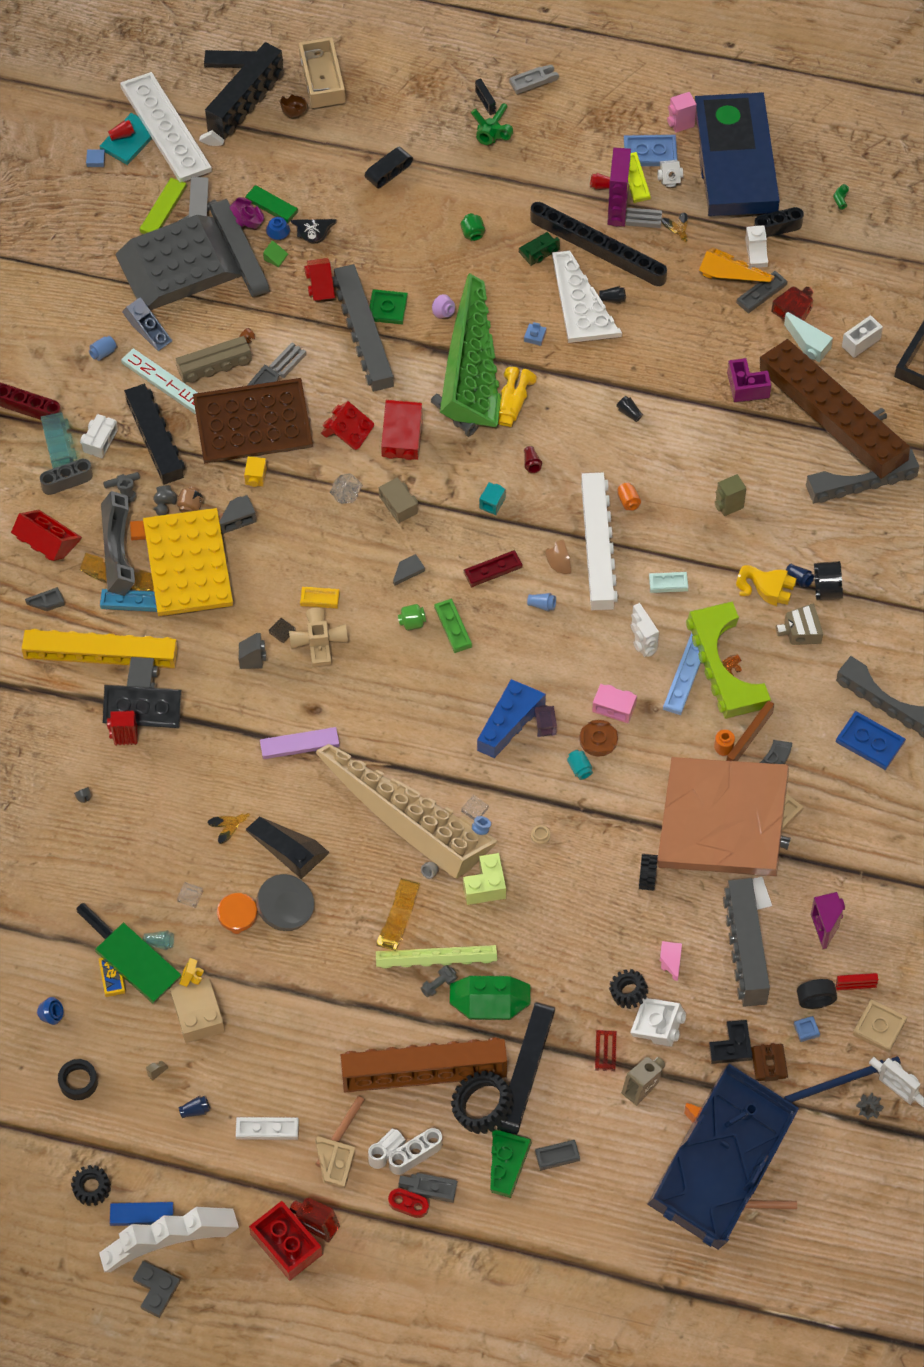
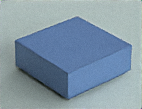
(95, 158)
(806, 1029)

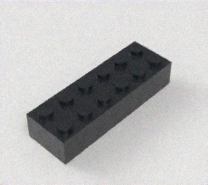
(245, 90)

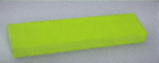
(163, 206)

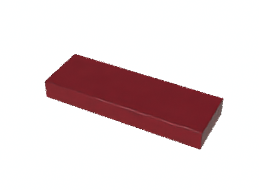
(493, 568)

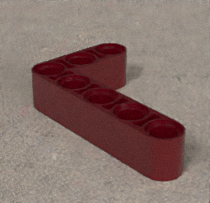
(26, 402)

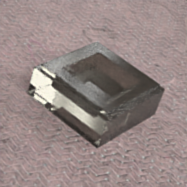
(281, 629)

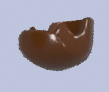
(293, 106)

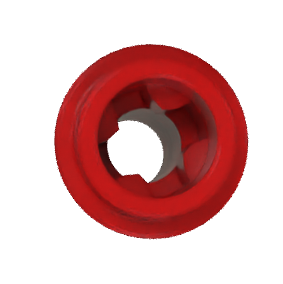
(122, 130)
(599, 181)

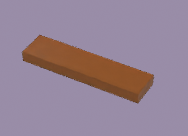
(751, 732)

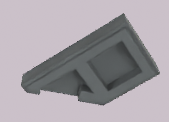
(407, 569)
(46, 600)

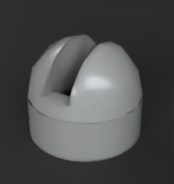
(429, 870)

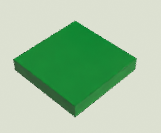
(388, 306)

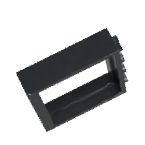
(902, 371)

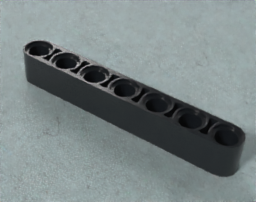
(527, 1064)

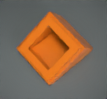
(691, 1111)

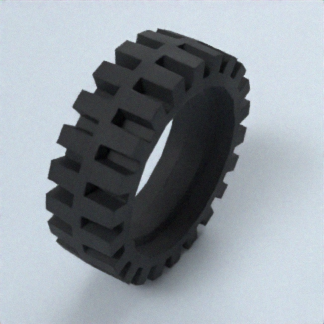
(496, 1116)

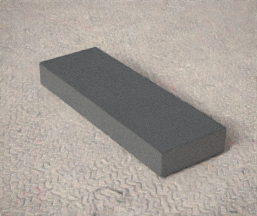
(761, 293)

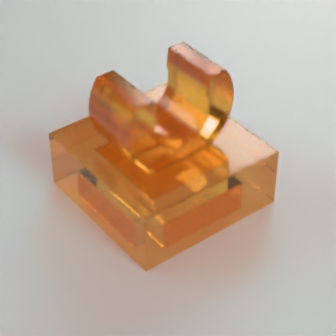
(731, 662)

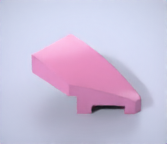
(670, 958)

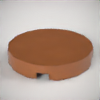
(598, 738)

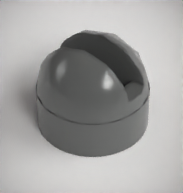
(83, 793)

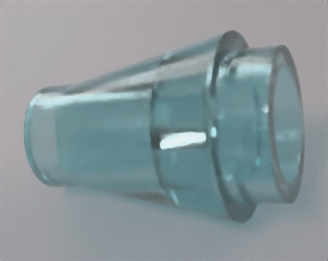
(160, 939)

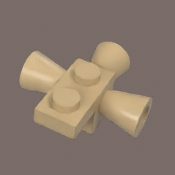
(318, 637)

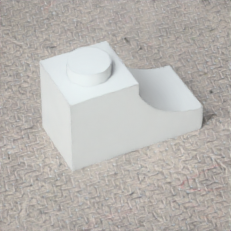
(756, 246)

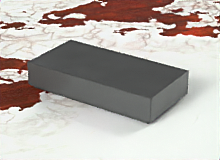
(557, 1155)

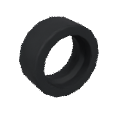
(817, 994)
(77, 1064)

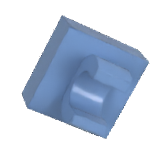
(535, 334)

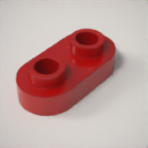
(409, 1202)

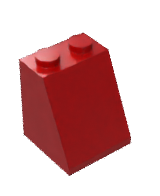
(402, 429)

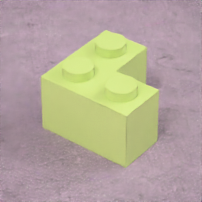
(487, 885)

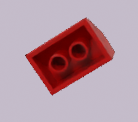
(45, 534)

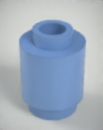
(102, 348)

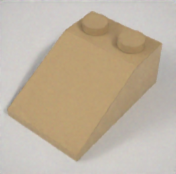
(197, 1010)

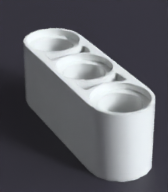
(411, 1160)

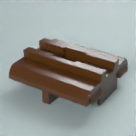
(769, 1073)

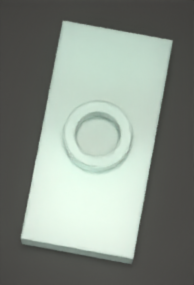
(668, 582)

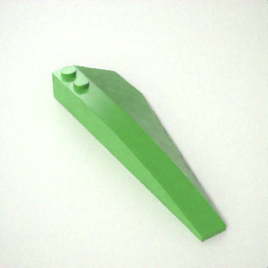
(470, 377)

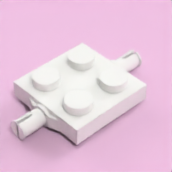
(898, 1080)

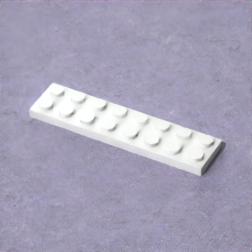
(165, 127)

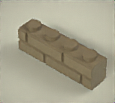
(213, 359)

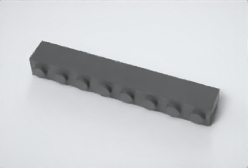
(363, 328)

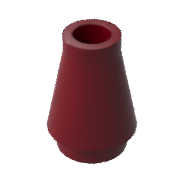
(531, 460)

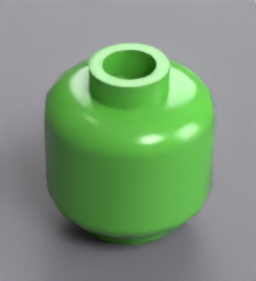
(412, 617)

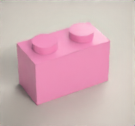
(682, 112)
(614, 703)

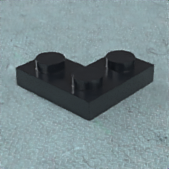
(734, 1049)

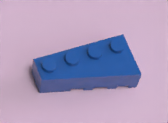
(509, 716)

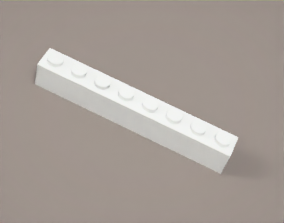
(597, 541)

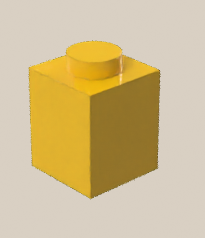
(255, 471)

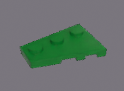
(507, 1161)

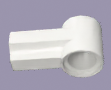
(385, 1147)

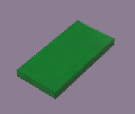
(138, 963)

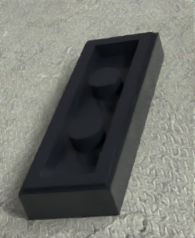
(226, 59)

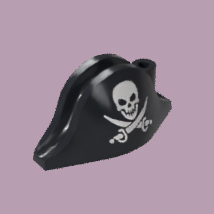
(313, 230)

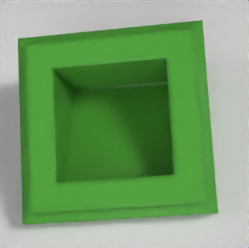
(274, 254)

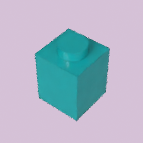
(492, 498)

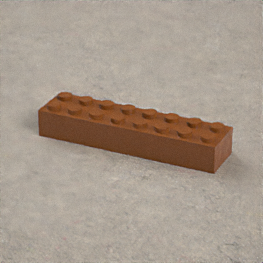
(422, 1064)

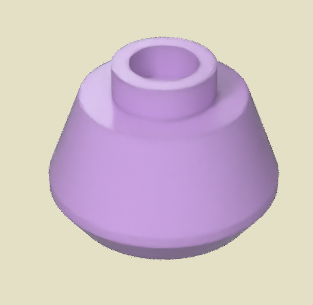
(443, 306)

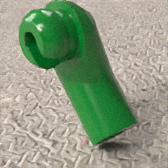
(839, 196)

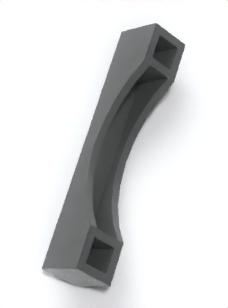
(827, 486)
(118, 570)
(857, 678)

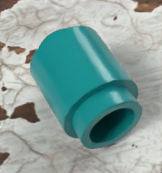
(580, 764)

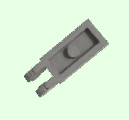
(533, 78)

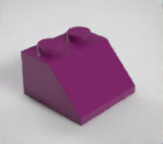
(826, 916)

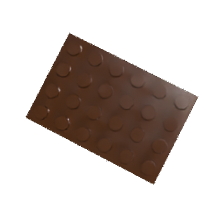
(252, 420)

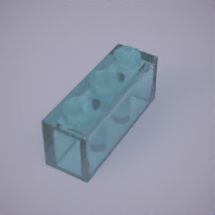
(58, 440)

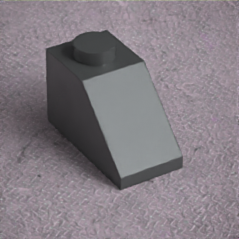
(237, 514)

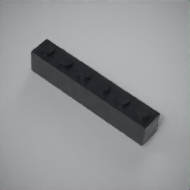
(154, 434)

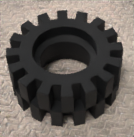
(648, 872)
(624, 980)
(99, 1193)

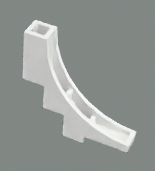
(166, 1231)

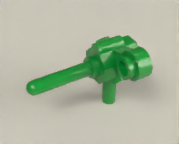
(489, 129)

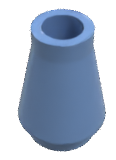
(542, 601)

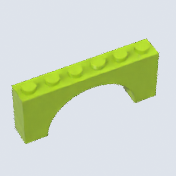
(733, 695)

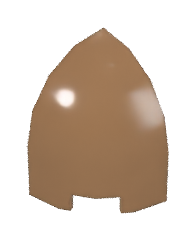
(559, 558)

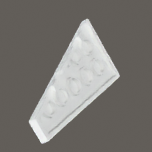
(581, 306)

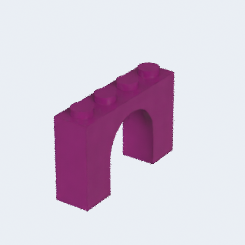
(619, 186)

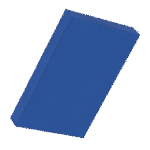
(870, 740)

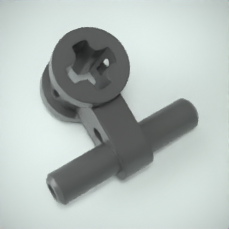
(124, 484)

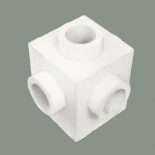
(667, 167)

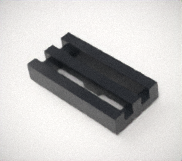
(485, 96)

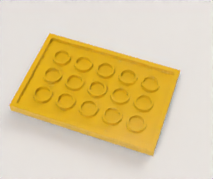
(187, 562)

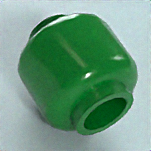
(472, 227)

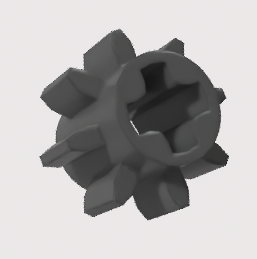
(869, 1106)

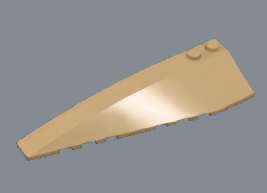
(416, 819)

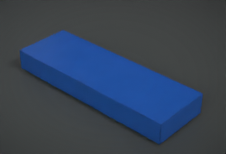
(139, 1213)

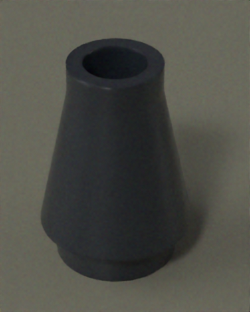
(614, 294)
(629, 408)

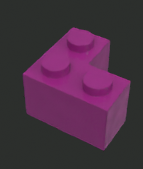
(747, 385)

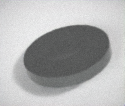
(285, 902)

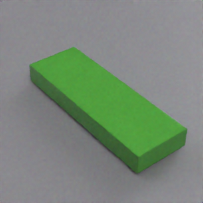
(453, 625)

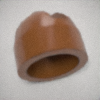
(248, 334)

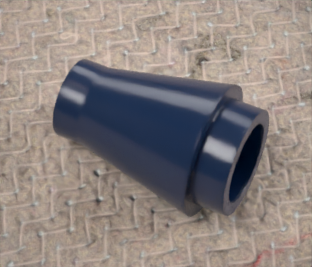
(803, 575)
(195, 1107)

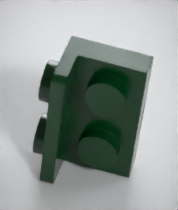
(539, 248)

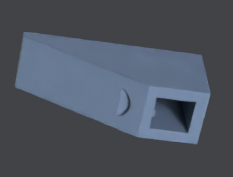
(146, 324)

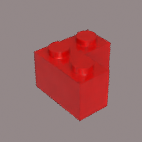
(320, 279)

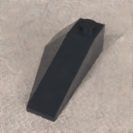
(290, 847)

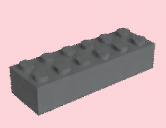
(746, 942)

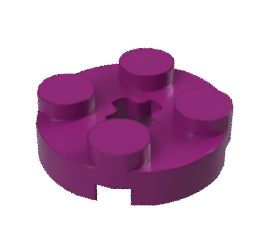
(246, 213)

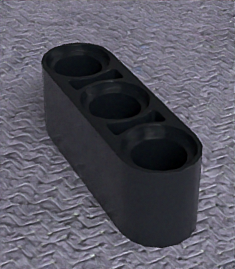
(388, 167)
(781, 221)

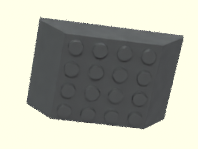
(177, 261)

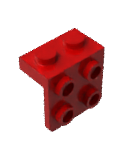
(348, 425)

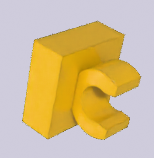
(191, 973)

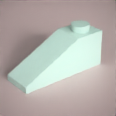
(809, 339)

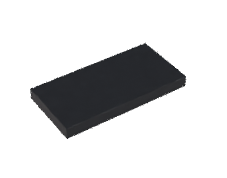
(151, 705)

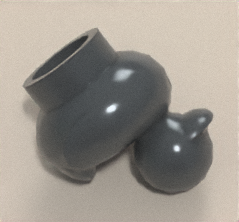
(164, 496)

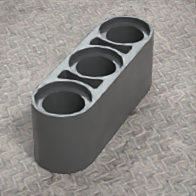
(60, 482)

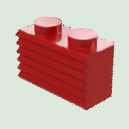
(122, 727)

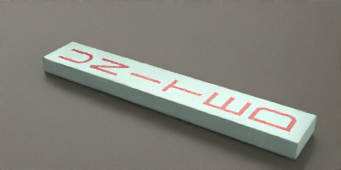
(160, 378)

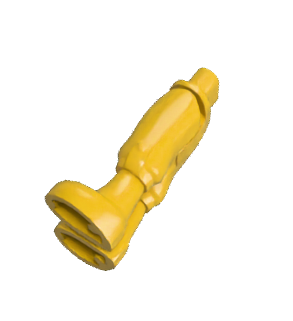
(512, 398)

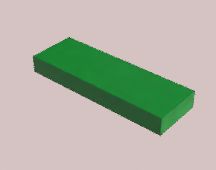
(271, 203)

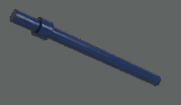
(835, 1082)

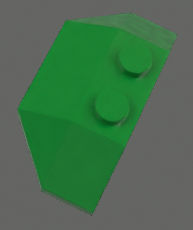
(490, 997)

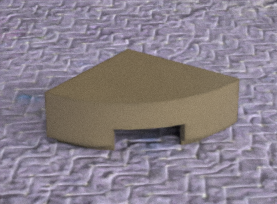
(155, 1070)

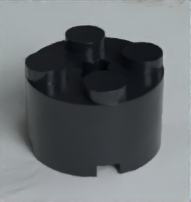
(828, 580)

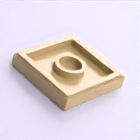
(879, 1025)

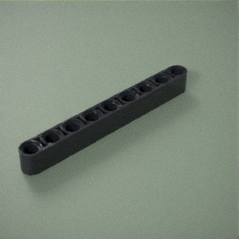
(598, 244)

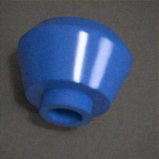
(277, 228)
(50, 1011)

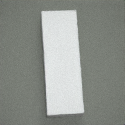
(267, 1128)

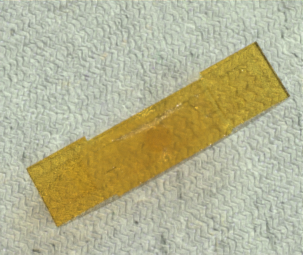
(96, 568)
(399, 915)

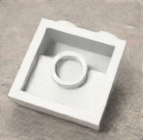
(645, 631)
(658, 1021)

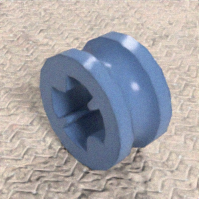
(481, 825)

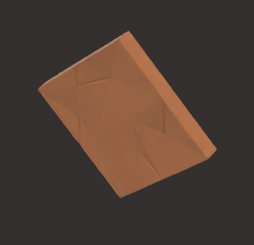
(723, 816)

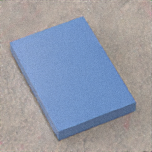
(652, 148)

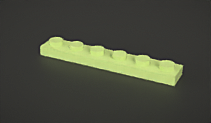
(431, 956)

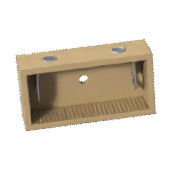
(318, 62)

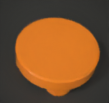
(237, 912)

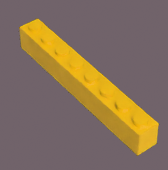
(97, 648)

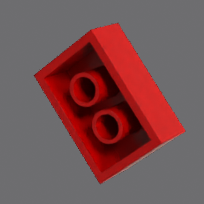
(285, 1240)

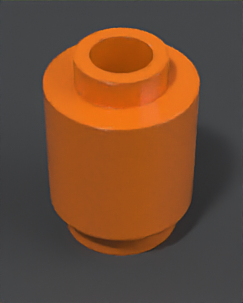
(629, 496)
(724, 742)

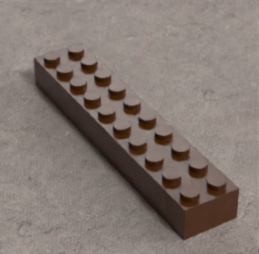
(835, 409)

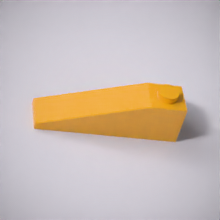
(721, 265)

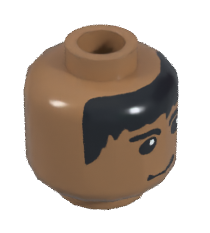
(189, 499)

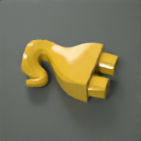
(768, 584)

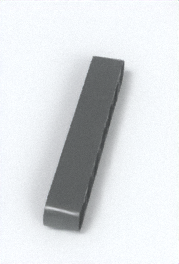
(239, 248)

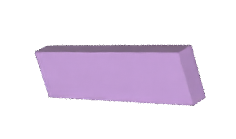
(298, 743)

